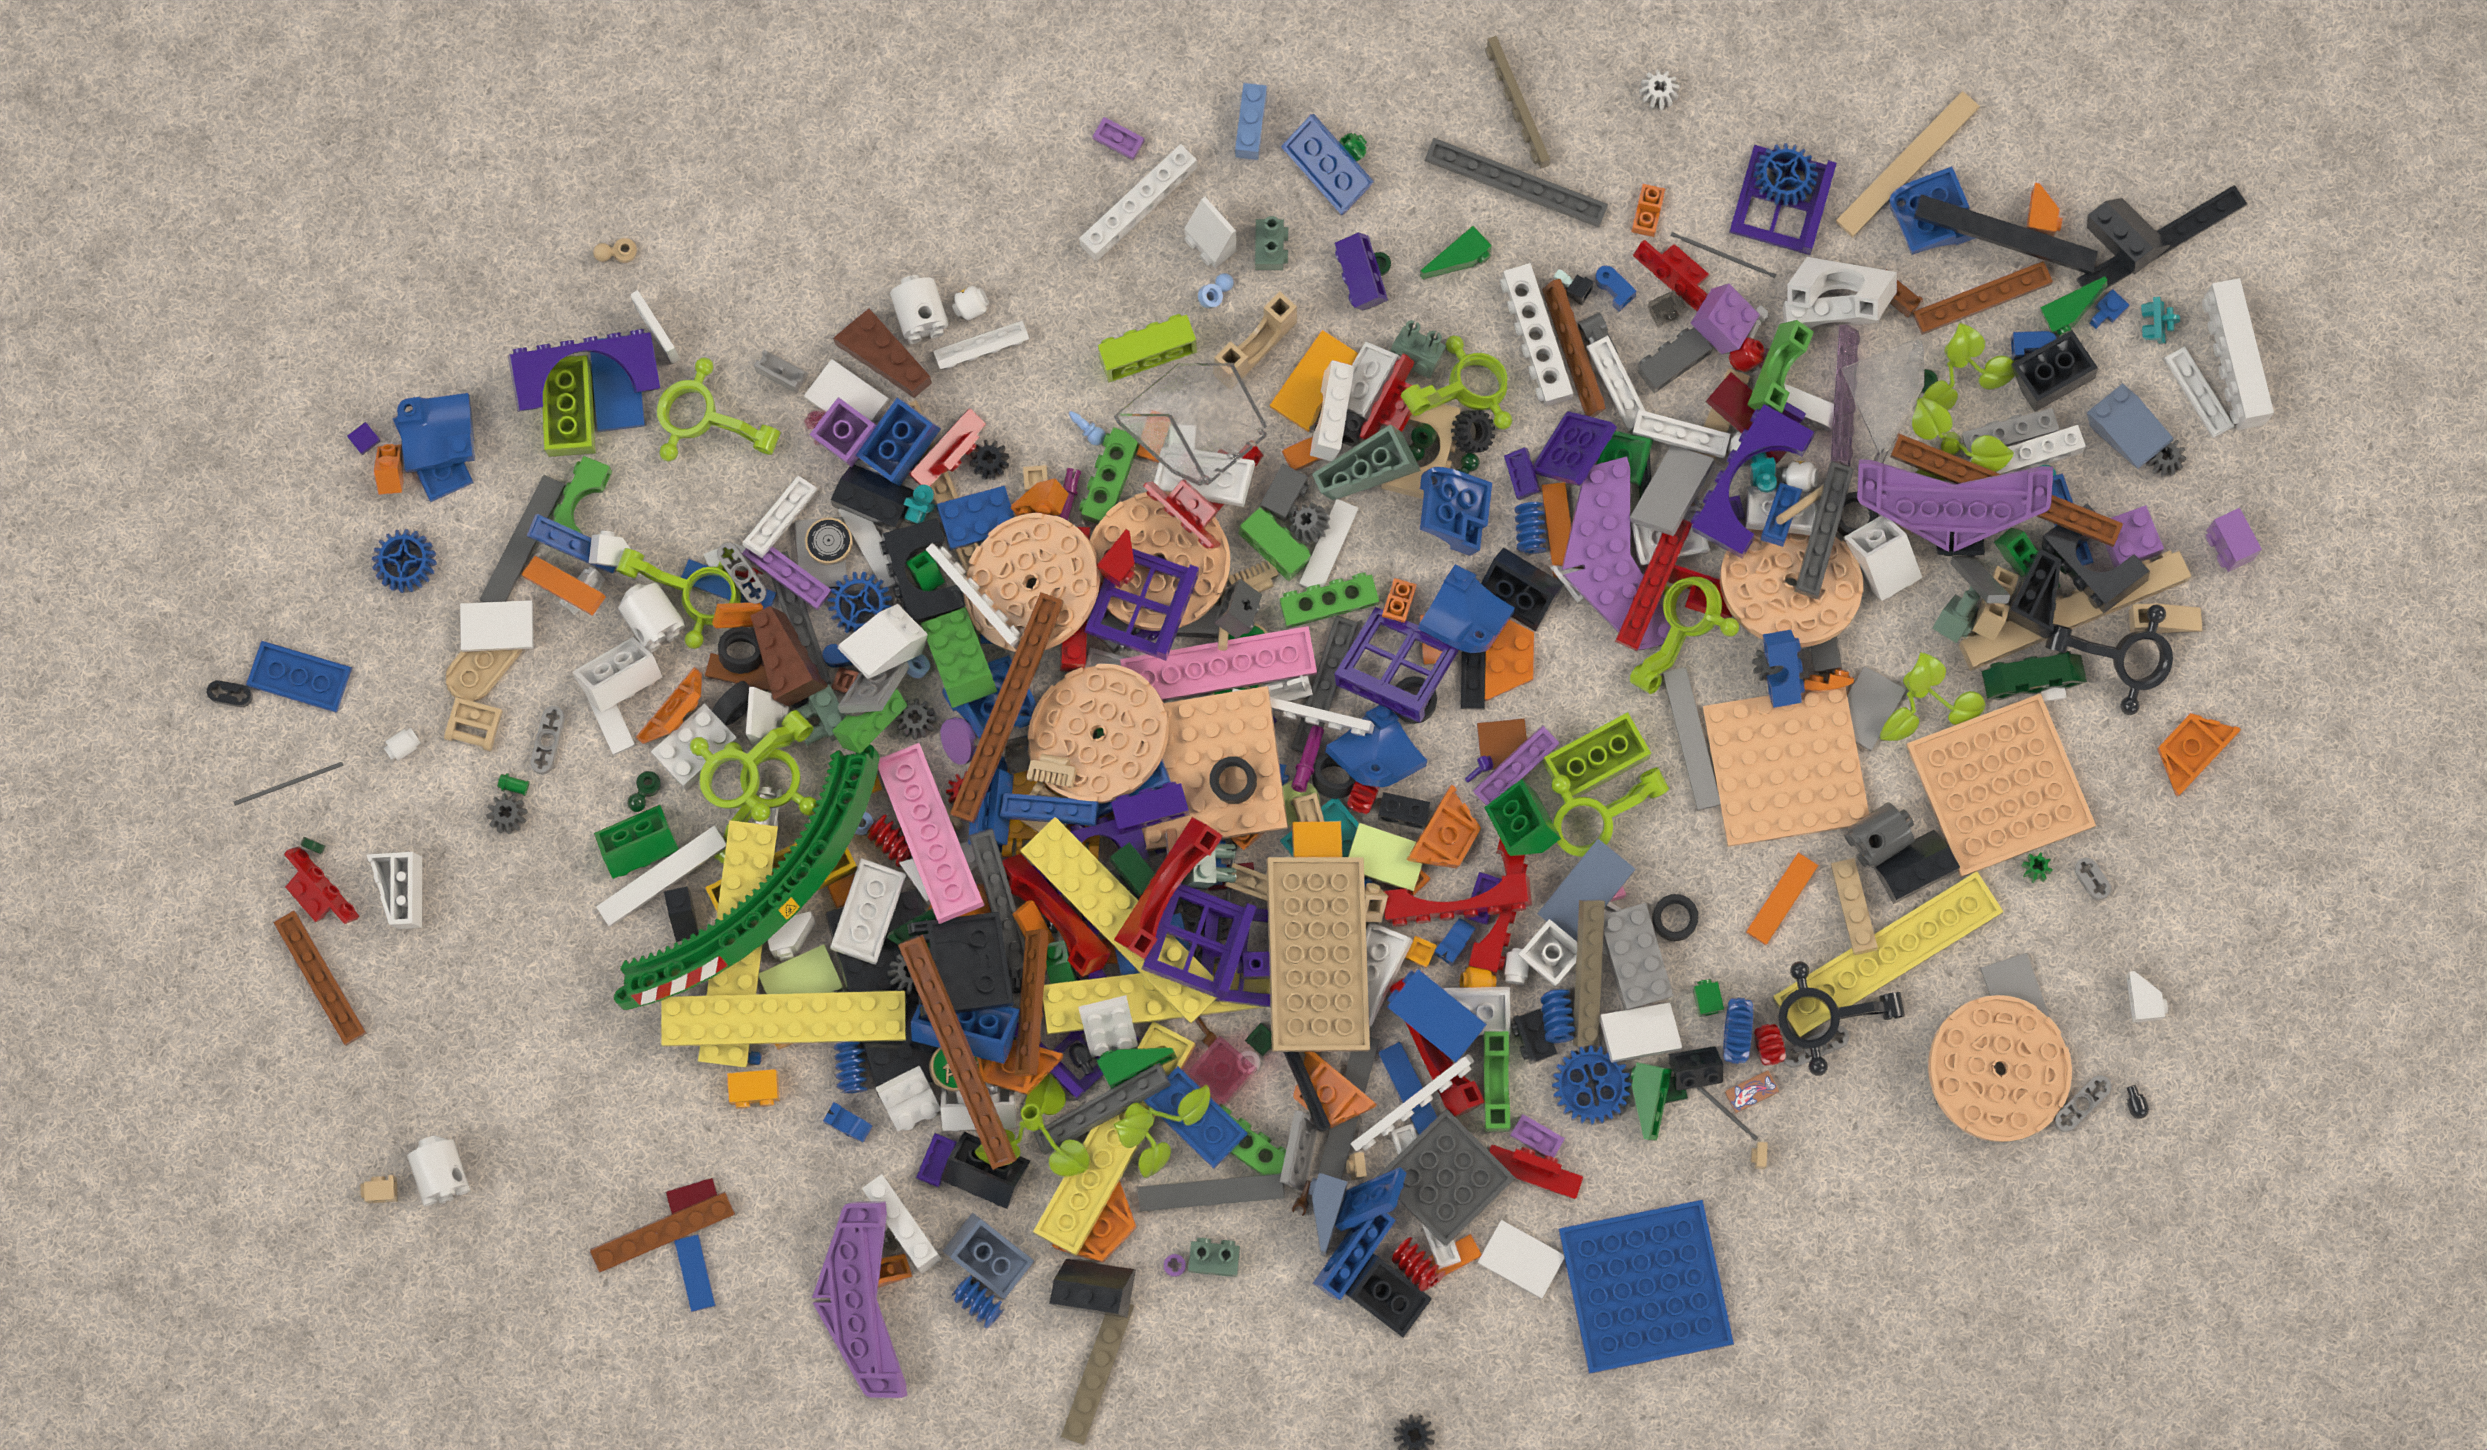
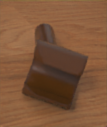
(1210, 1036)
(1302, 1200)

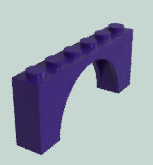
(631, 352)
(1767, 433)

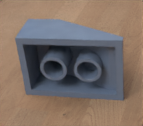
(2128, 426)
(1326, 1201)
(988, 1255)

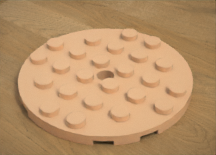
(1162, 535)
(1037, 548)
(1766, 604)
(1132, 725)
(1965, 1076)

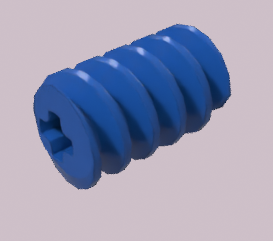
(1528, 528)
(1555, 1016)
(850, 1067)
(978, 1302)

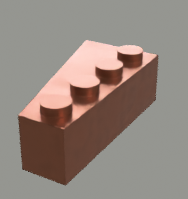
(879, 349)
(785, 659)

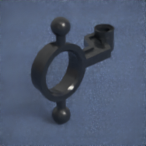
(2062, 638)
(1889, 1005)

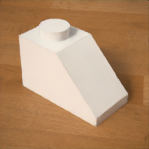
(606, 549)
(2145, 999)

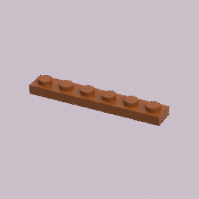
(1982, 297)
(1573, 348)
(320, 977)
(1031, 1003)
(662, 1231)

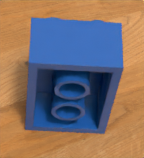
(898, 441)

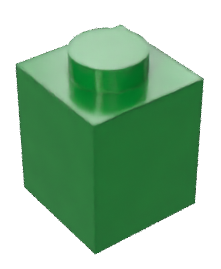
(925, 572)
(1708, 998)

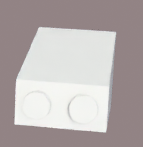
(1884, 557)

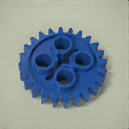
(1570, 1090)

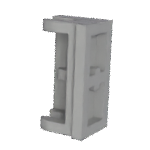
(780, 371)

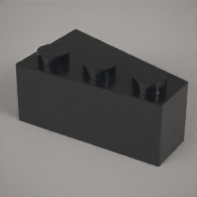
(2036, 595)

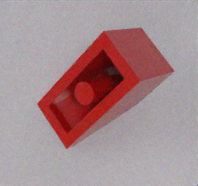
(1119, 561)

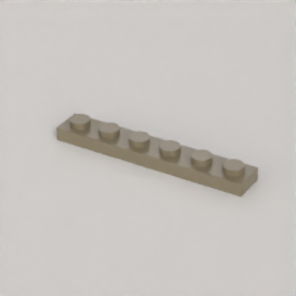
(1520, 112)
(1588, 972)
(1095, 1377)

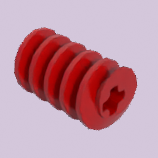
(890, 840)
(1416, 1266)

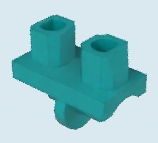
(2157, 311)
(1763, 473)
(920, 504)

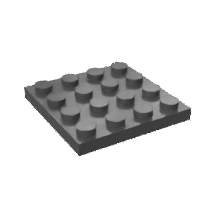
(1448, 1177)

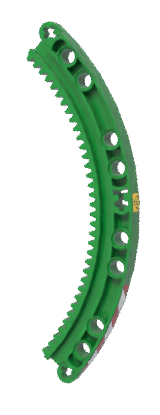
(775, 902)

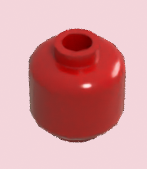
(1748, 355)

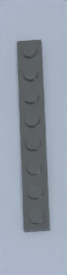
(1516, 182)

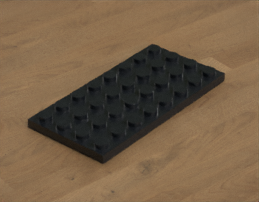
(887, 1058)

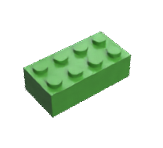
(959, 657)

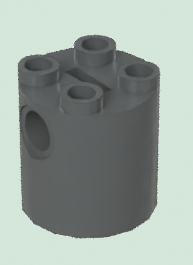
(1889, 834)

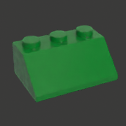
(1522, 821)
(636, 842)

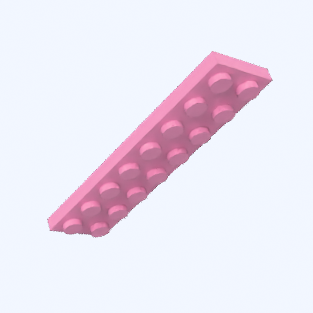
(1243, 664)
(929, 833)

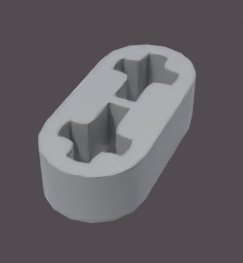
(2097, 875)

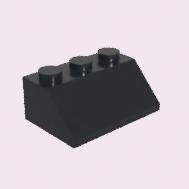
(2126, 234)
(2054, 370)
(872, 497)
(1522, 587)
(1917, 867)
(977, 1177)
(1093, 1288)

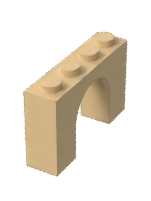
(1278, 320)
(1441, 420)

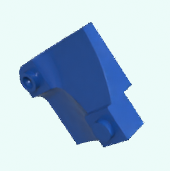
(1919, 234)
(436, 432)
(1455, 507)
(1465, 613)
(979, 710)
(1378, 757)

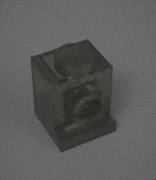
(1666, 308)
(1018, 754)

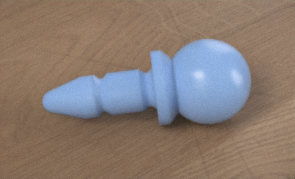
(1094, 434)

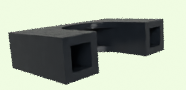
(900, 547)
(2102, 588)

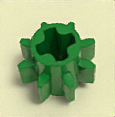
(1354, 145)
(2036, 874)

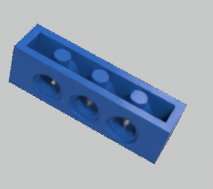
(1352, 1255)

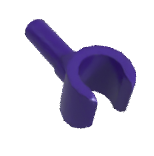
(1485, 764)

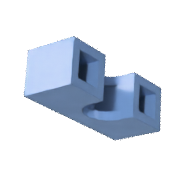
(1250, 121)

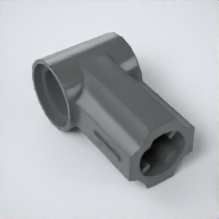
(1594, 328)

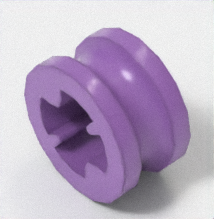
(1169, 1270)

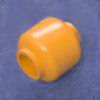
(1476, 977)

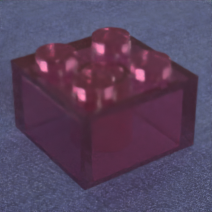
(1222, 1070)

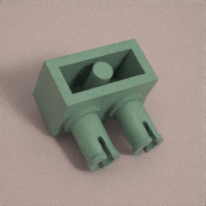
(1270, 244)
(1422, 349)
(1958, 616)
(826, 707)
(1207, 874)
(1214, 1258)

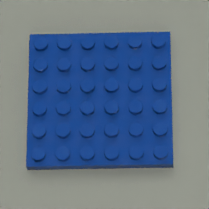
(1645, 1286)

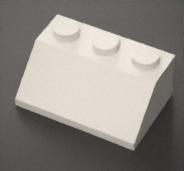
(617, 674)
(956, 1116)

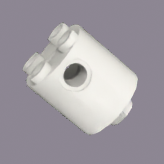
(919, 308)
(650, 615)
(438, 1170)

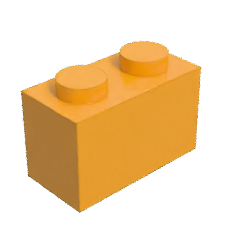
(753, 1088)

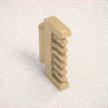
(1258, 582)
(1053, 765)

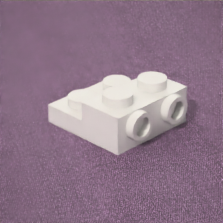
(909, 1099)

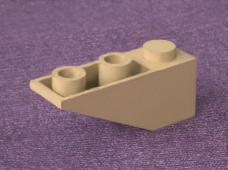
(2177, 619)

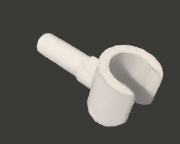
(1763, 314)

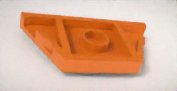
(1509, 660)
(671, 713)
(2193, 748)
(1447, 834)
(1003, 1074)
(1336, 1093)
(1110, 1228)

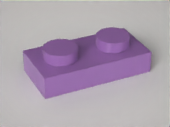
(1118, 138)
(1537, 1136)

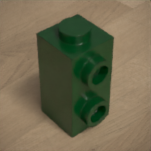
(1132, 868)

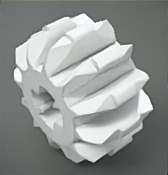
(1659, 97)

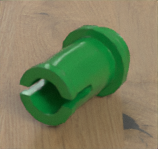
(513, 784)

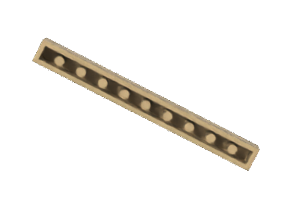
(2072, 612)

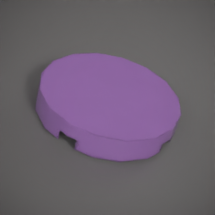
(957, 740)

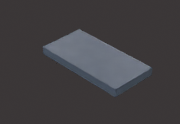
(1595, 877)

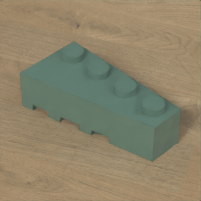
(1368, 464)

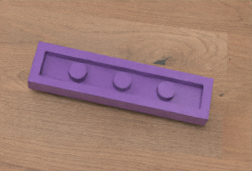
(791, 576)
(1516, 765)

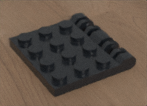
(969, 960)

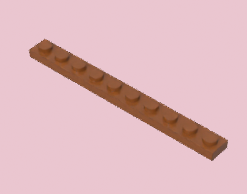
(1960, 471)
(1007, 707)
(957, 1052)

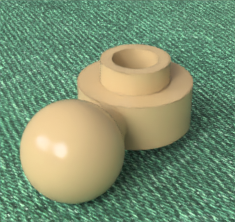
(603, 252)

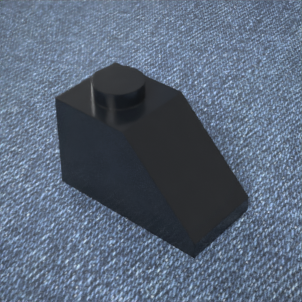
(681, 913)

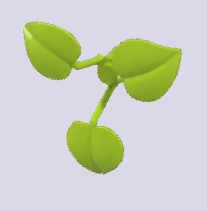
(1962, 346)
(1933, 420)
(1927, 673)
(1047, 1099)
(1139, 1120)

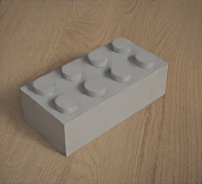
(1635, 957)

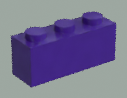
(1360, 271)
(1150, 807)

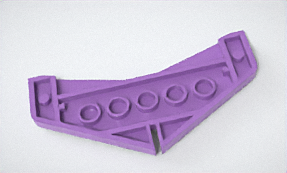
(1967, 509)
(1602, 545)
(853, 1313)

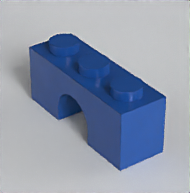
(1782, 650)

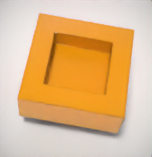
(1421, 952)

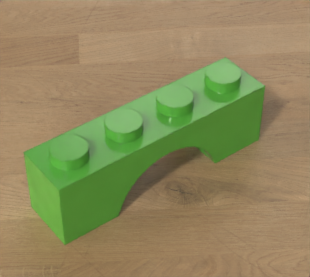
(1788, 344)
(588, 479)
(1496, 1081)

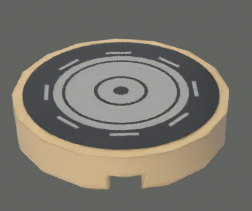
(828, 541)

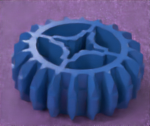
(1793, 180)
(394, 559)
(869, 584)
(1738, 1030)

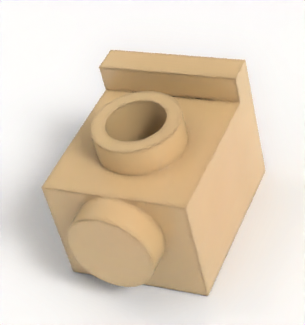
(1374, 903)
(380, 1190)

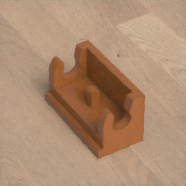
(1905, 300)

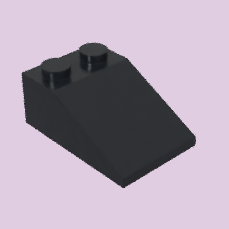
(1388, 1295)

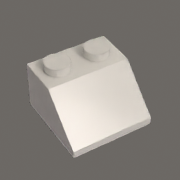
(791, 936)
(1551, 953)

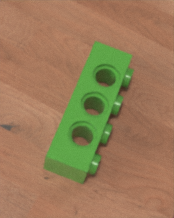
(1116, 441)
(1361, 582)
(1260, 1143)

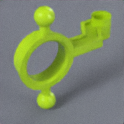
(1427, 398)
(763, 439)
(632, 564)
(1647, 675)
(794, 728)
(1651, 784)
(805, 804)

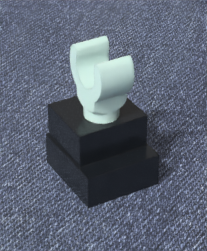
(1578, 288)

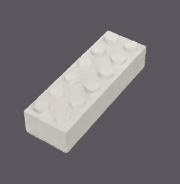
(2238, 354)

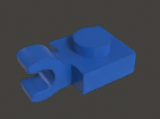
(2109, 308)

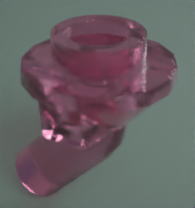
(812, 420)

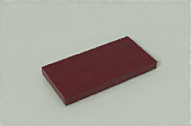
(1731, 402)

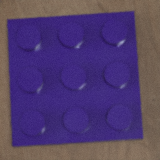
(1574, 448)

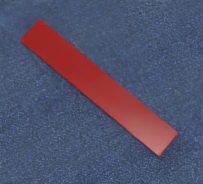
(1652, 587)

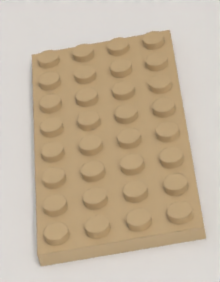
(1317, 954)

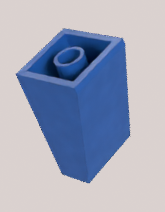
(1435, 1014)

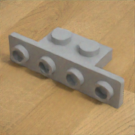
(2016, 428)

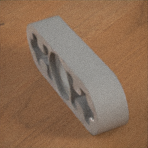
(757, 584)
(541, 732)
(1802, 1060)
(2092, 1104)

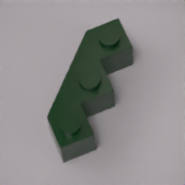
(2033, 675)

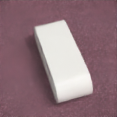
(1817, 410)

